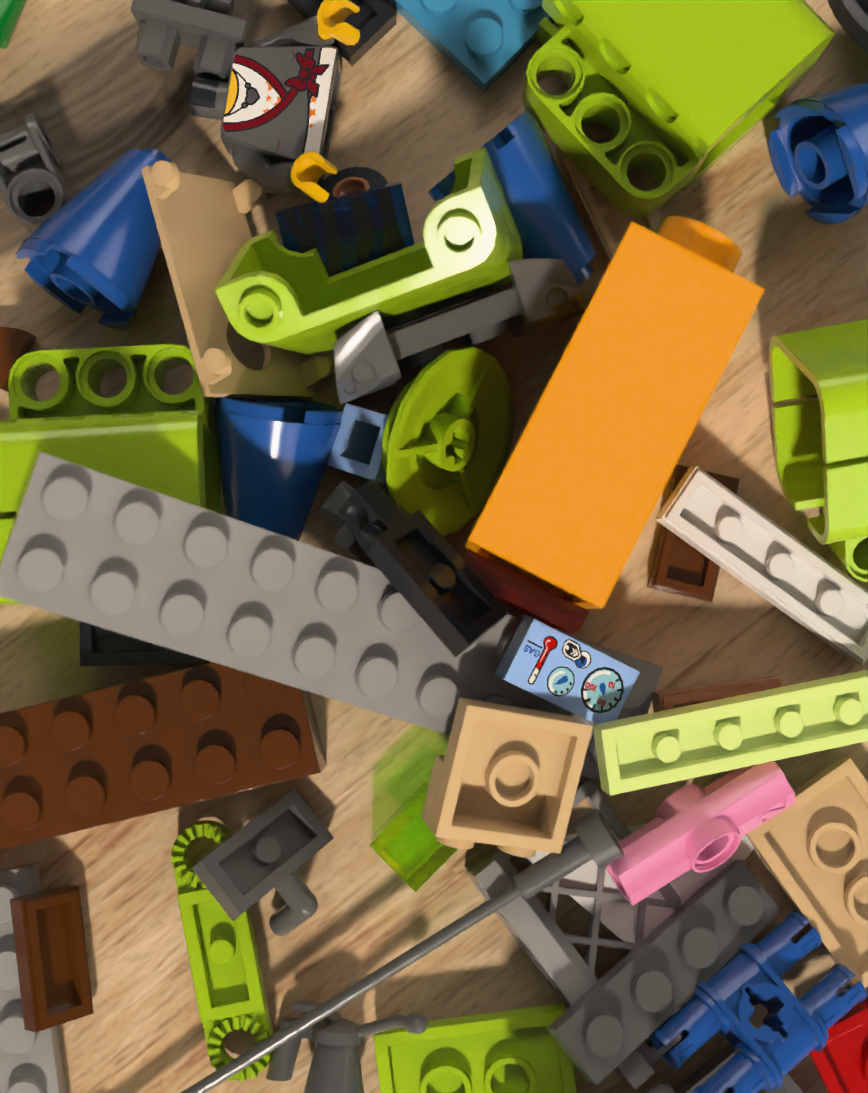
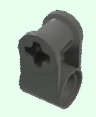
(31, 172)

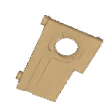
(200, 234)

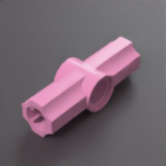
(699, 828)

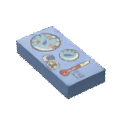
(566, 672)

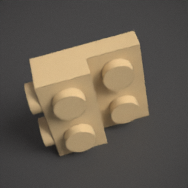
(506, 778)

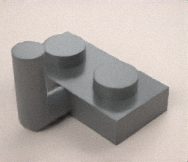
(265, 858)

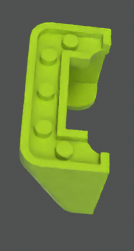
(296, 306)

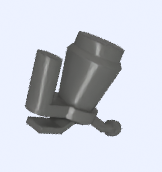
(336, 1054)

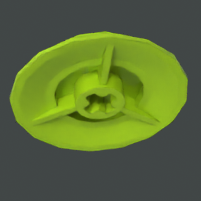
(449, 438)

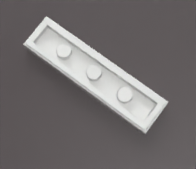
(769, 562)

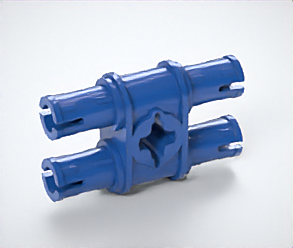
(789, 1029)

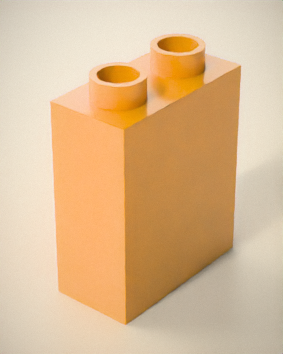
(618, 411)

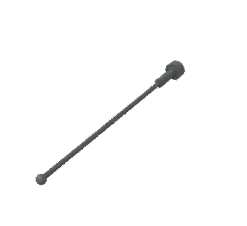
(593, 842)

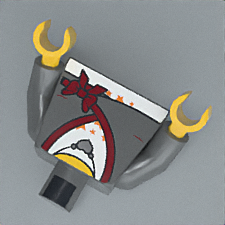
(282, 102)

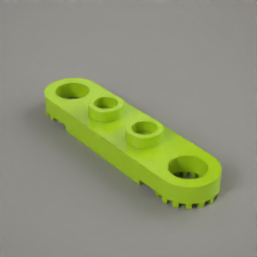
(221, 958)

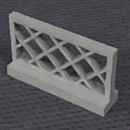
(552, 949)

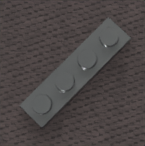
(663, 971)

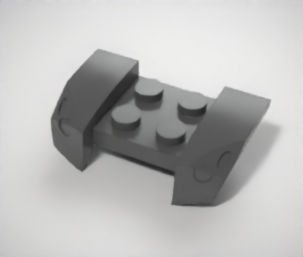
(540, 297)

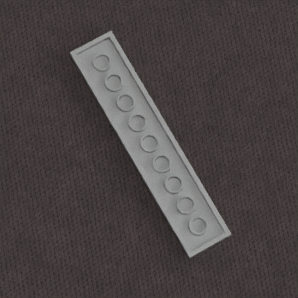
(253, 601)

